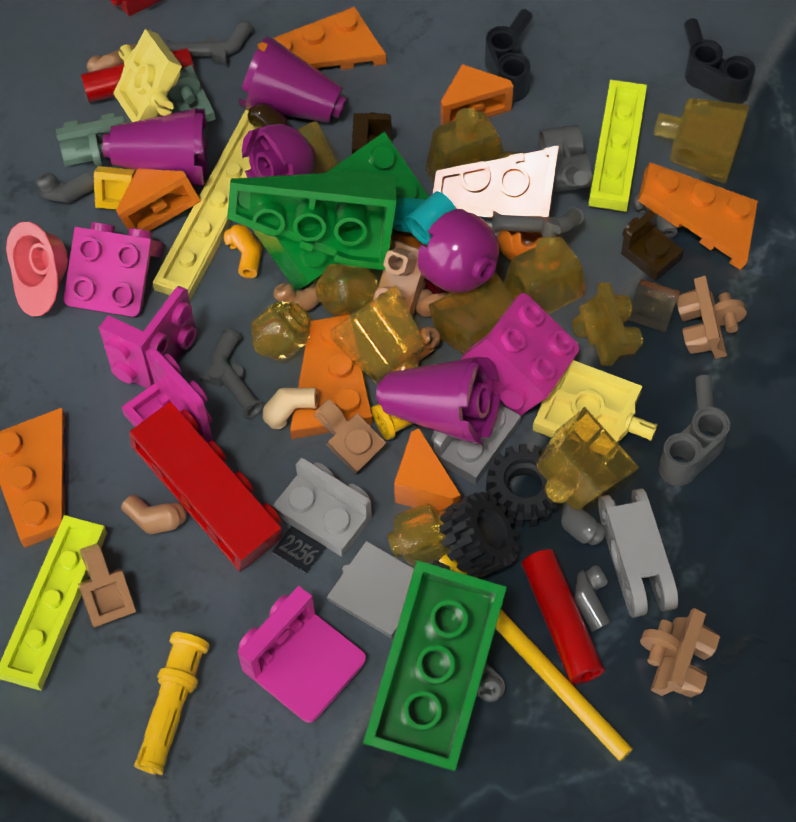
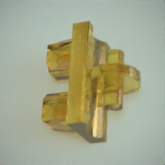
(602, 324)

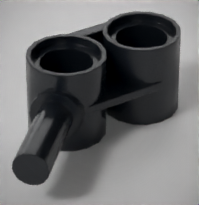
(504, 57)
(708, 70)

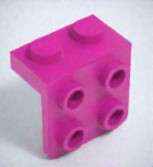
(109, 269)
(168, 332)
(527, 352)
(169, 387)
(299, 657)

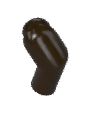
(264, 115)

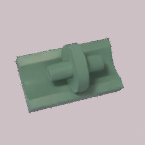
(190, 95)
(85, 141)

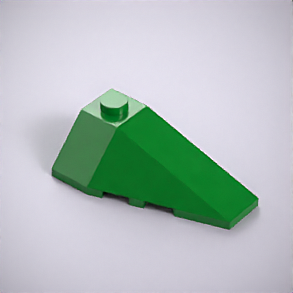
(329, 212)

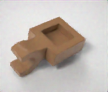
(353, 440)
(105, 592)

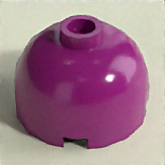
(278, 152)
(459, 253)

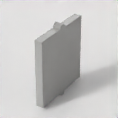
(373, 588)

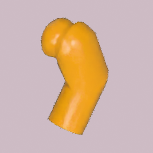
(242, 238)

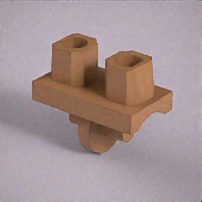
(402, 271)
(708, 334)
(672, 651)

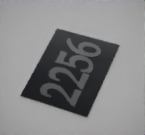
(299, 549)

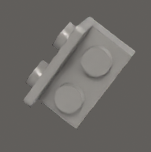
(472, 459)
(324, 507)

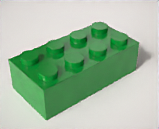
(375, 157)
(434, 666)

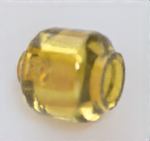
(345, 288)
(280, 330)
(418, 535)

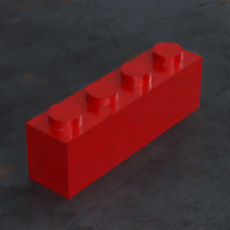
(206, 485)

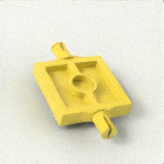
(147, 77)
(603, 394)

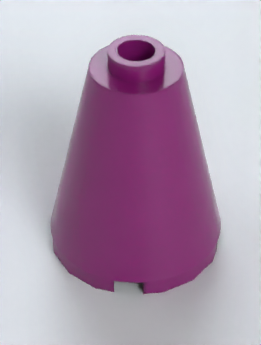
(291, 85)
(162, 144)
(445, 397)

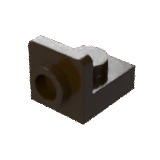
(368, 127)
(649, 247)

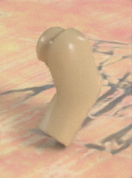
(284, 403)

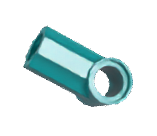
(419, 214)

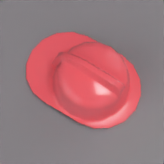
(36, 266)

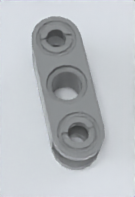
(637, 553)

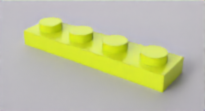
(618, 145)
(50, 605)

